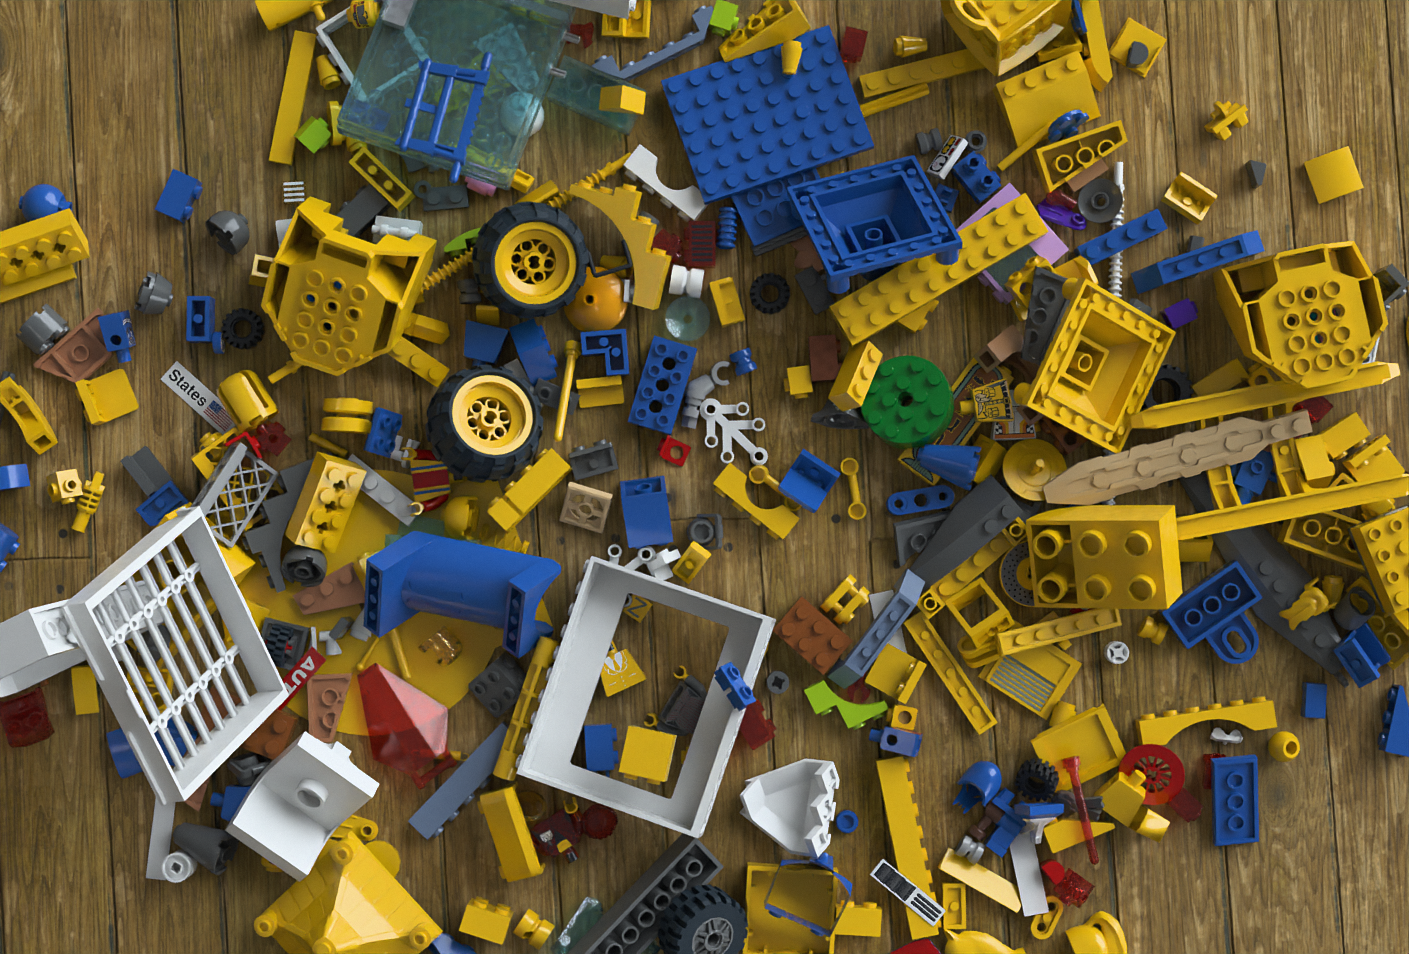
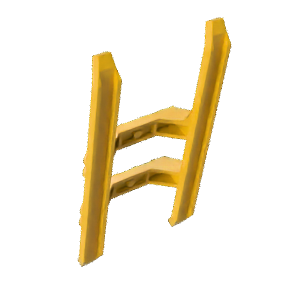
(1296, 495)

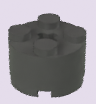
(42, 330)

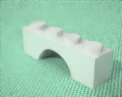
(643, 165)

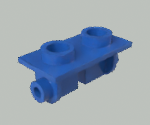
(729, 677)

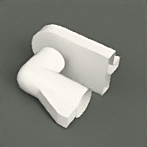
(396, 454)
(332, 647)

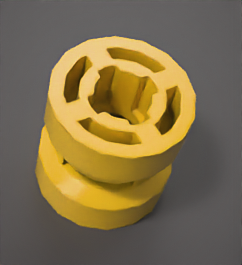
(1152, 630)

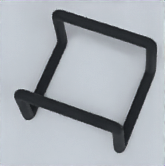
(616, 269)

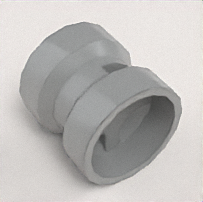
(970, 849)

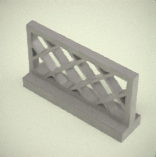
(220, 479)

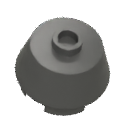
(154, 294)

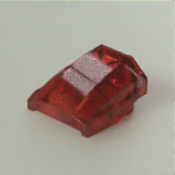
(26, 719)

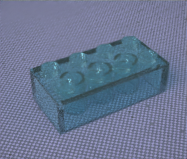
(581, 94)

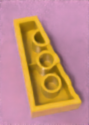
(1070, 156)

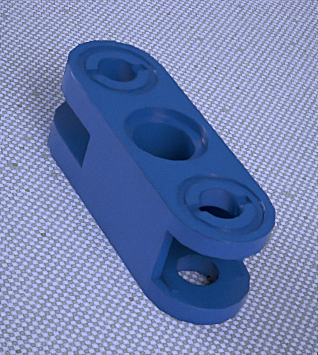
(931, 495)

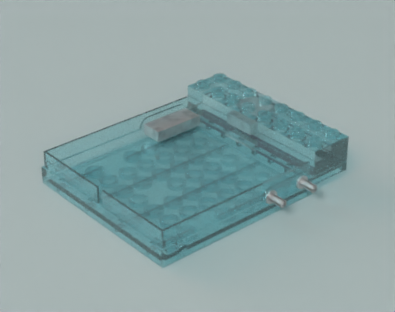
(525, 49)

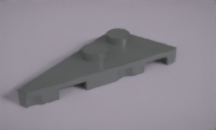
(915, 533)

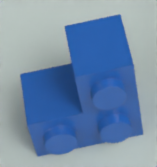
(612, 345)
(534, 351)

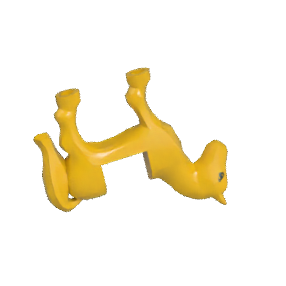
(1082, 938)

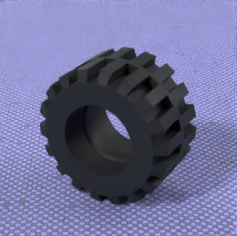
(1176, 379)

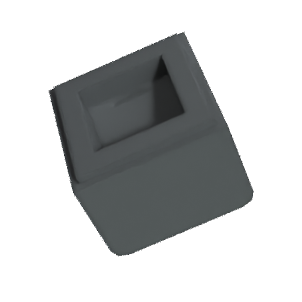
(1255, 172)

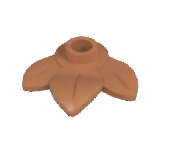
(807, 255)

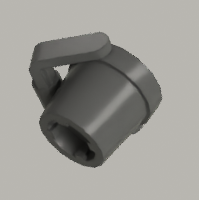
(703, 531)
(247, 767)

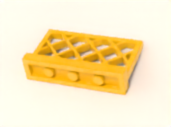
(206, 468)

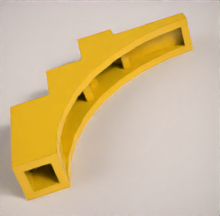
(648, 265)

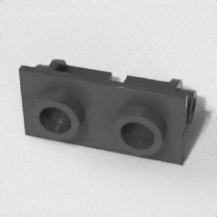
(550, 395)

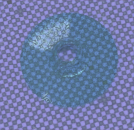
(687, 306)

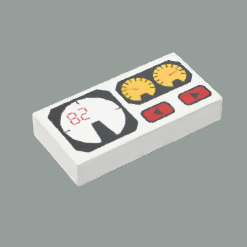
(947, 157)

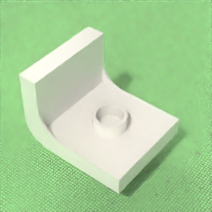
(300, 803)

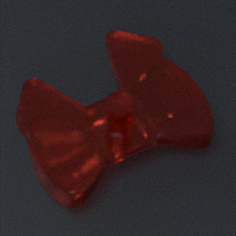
(585, 30)

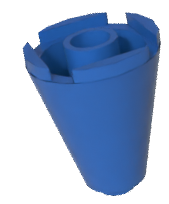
(951, 462)

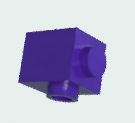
(1179, 314)

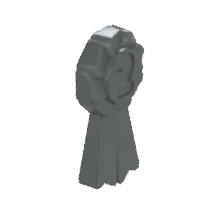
(1070, 807)

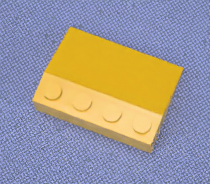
(1045, 95)

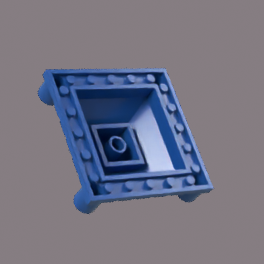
(874, 220)

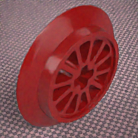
(1176, 779)

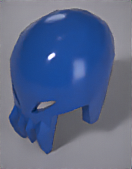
(982, 780)

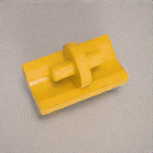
(1223, 116)

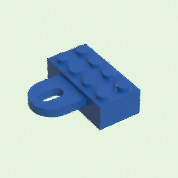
(1214, 610)

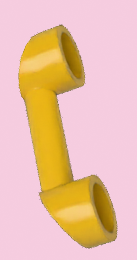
(760, 474)
(857, 509)

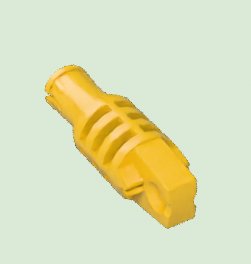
(89, 501)

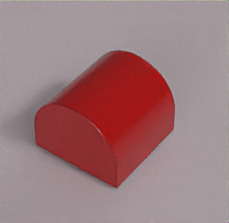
(1053, 870)

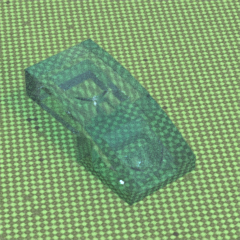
(424, 525)

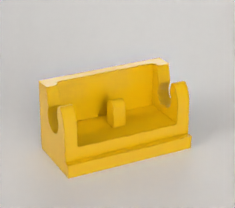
(726, 301)

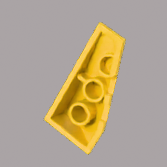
(770, 27)

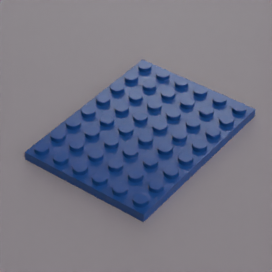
(757, 126)

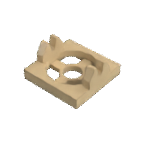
(569, 517)

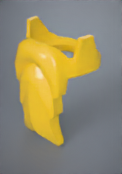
(1311, 603)

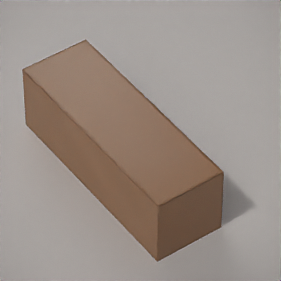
(1086, 176)

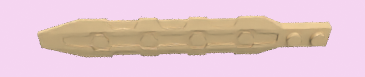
(1172, 458)

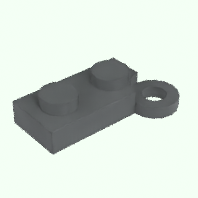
(443, 197)

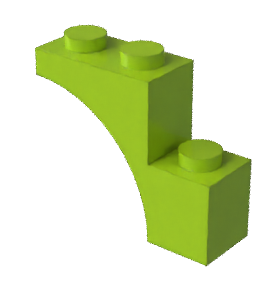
(853, 714)

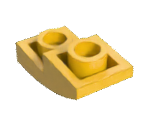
(84, 690)

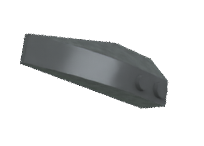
(966, 530)

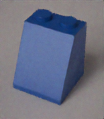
(646, 512)

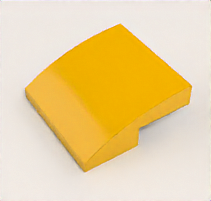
(635, 27)
(1333, 175)

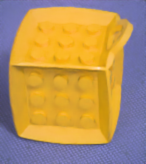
(1006, 30)

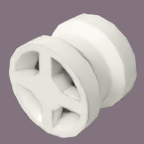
(1119, 650)

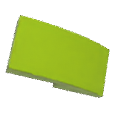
(459, 244)

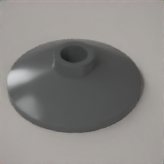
(1092, 193)

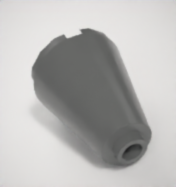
(206, 845)

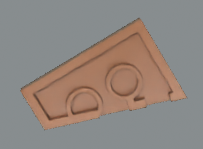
(326, 703)

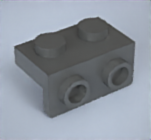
(593, 460)

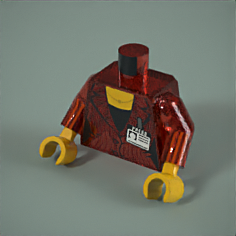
(559, 833)

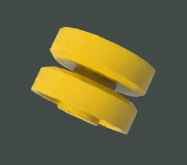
(347, 415)

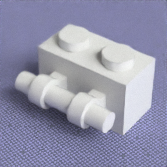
(396, 227)

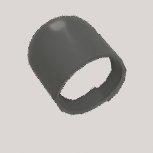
(1348, 615)

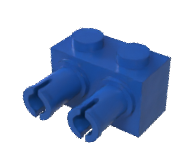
(976, 177)

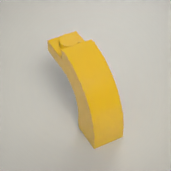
(28, 416)

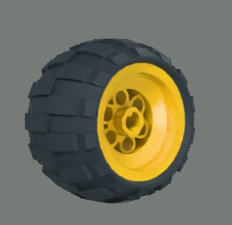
(504, 237)
(503, 401)

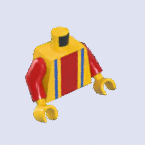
(430, 480)

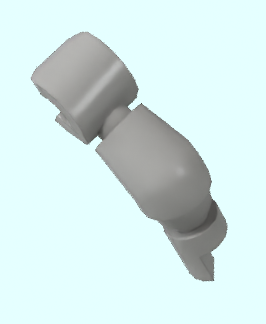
(696, 392)

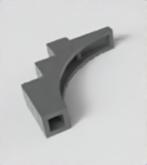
(278, 510)

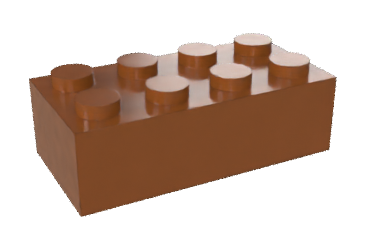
(269, 738)

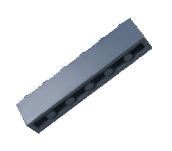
(460, 786)

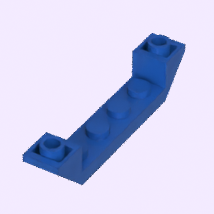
(1197, 261)

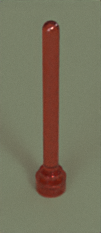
(1071, 765)

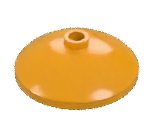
(607, 305)

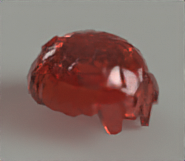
(599, 821)

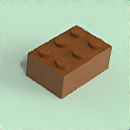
(812, 635)

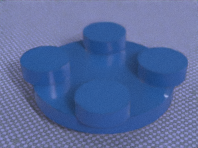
(1067, 125)

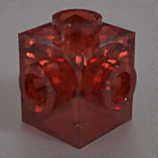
(278, 441)
(1073, 889)

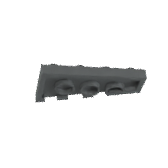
(1043, 315)

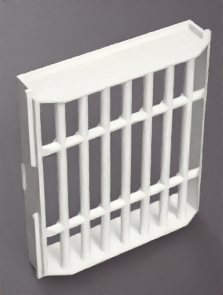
(241, 721)

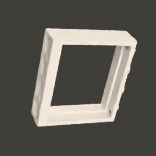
(323, 38)

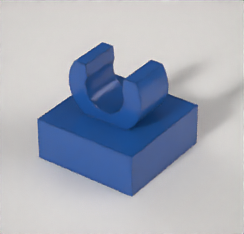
(946, 196)

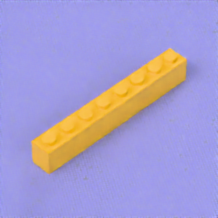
(906, 835)

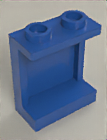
(1362, 655)

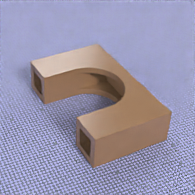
(1007, 349)

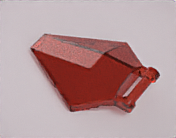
(404, 724)

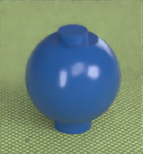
(42, 201)

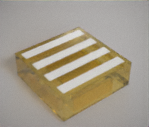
(294, 192)

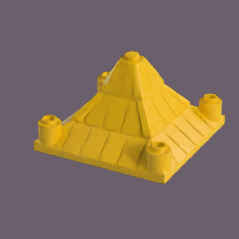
(1097, 365)
(348, 908)

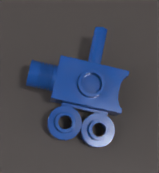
(1252, 475)

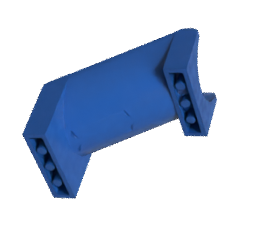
(459, 583)

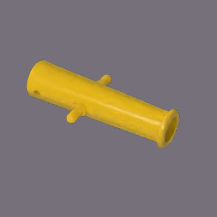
(280, 12)

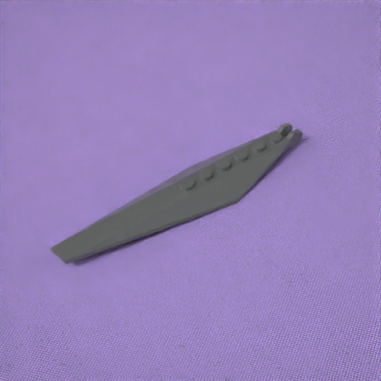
(1276, 578)

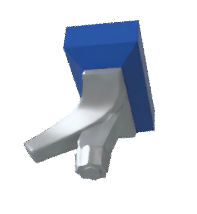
(1036, 817)

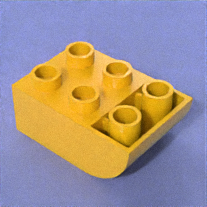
(1105, 557)

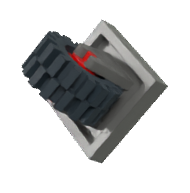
(284, 641)

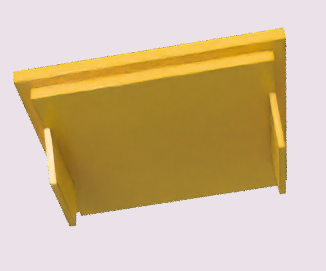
(1136, 32)

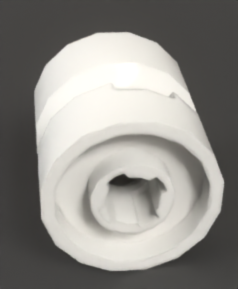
(686, 281)
(178, 866)

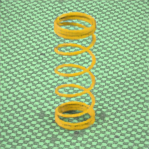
(483, 532)

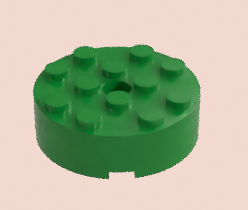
(904, 380)

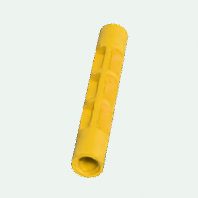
(525, 707)

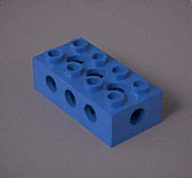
(653, 372)

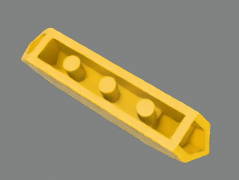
(1095, 45)
(424, 328)

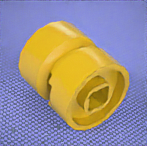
(533, 929)

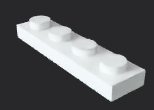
(386, 494)

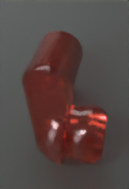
(1058, 197)

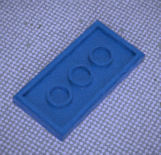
(1234, 800)

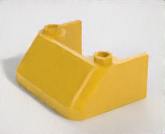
(510, 833)

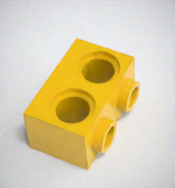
(1026, 275)

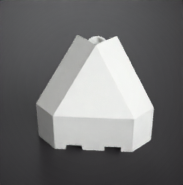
(794, 805)

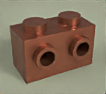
(823, 358)

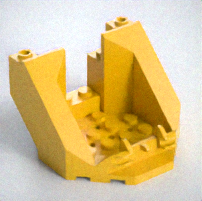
(374, 279)
(1269, 290)

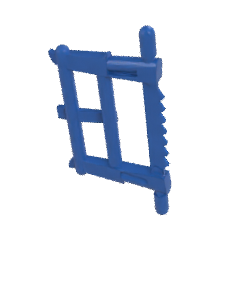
(451, 73)

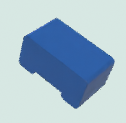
(1313, 700)

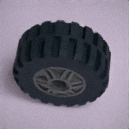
(703, 923)

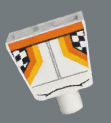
(1013, 430)

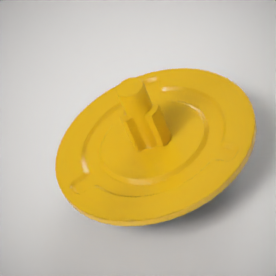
(1030, 466)

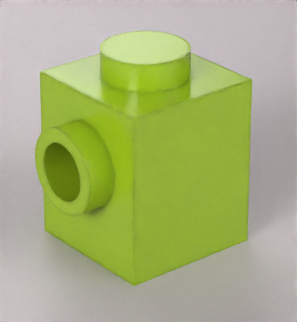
(724, 18)
(314, 134)

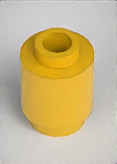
(1061, 713)

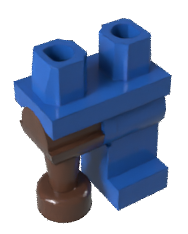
(1007, 823)

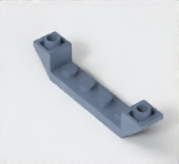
(670, 50)
(879, 632)

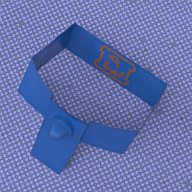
(825, 861)

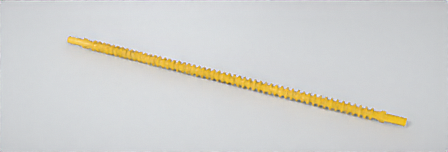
(609, 169)

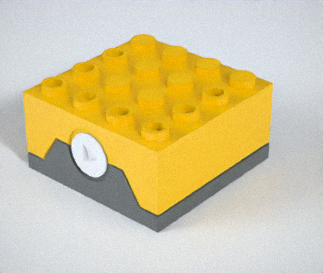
(1384, 554)

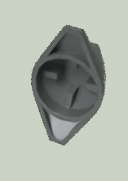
(833, 417)

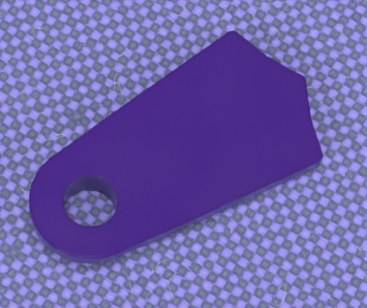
(1061, 215)

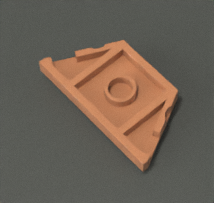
(78, 352)

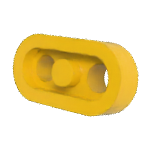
(333, 110)
(1049, 919)

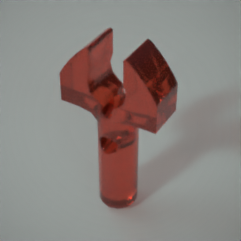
(859, 683)

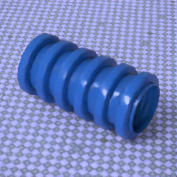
(727, 228)

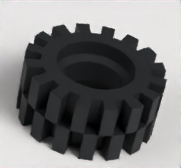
(776, 281)
(256, 329)
(1041, 771)

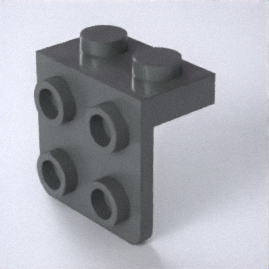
(499, 685)

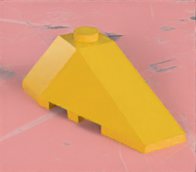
(1389, 628)

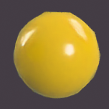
(1284, 746)

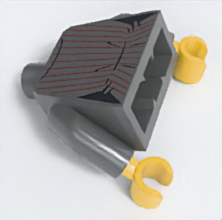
(683, 707)

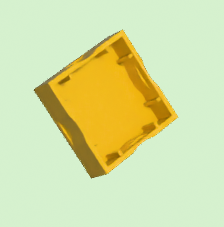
(798, 889)

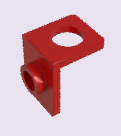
(252, 441)
(665, 447)

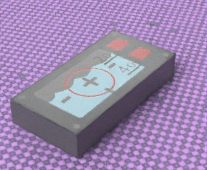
(341, 628)

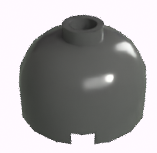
(230, 230)
(304, 566)

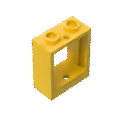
(985, 630)

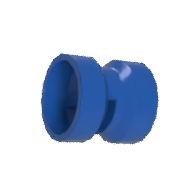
(743, 362)

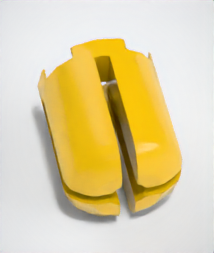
(246, 400)

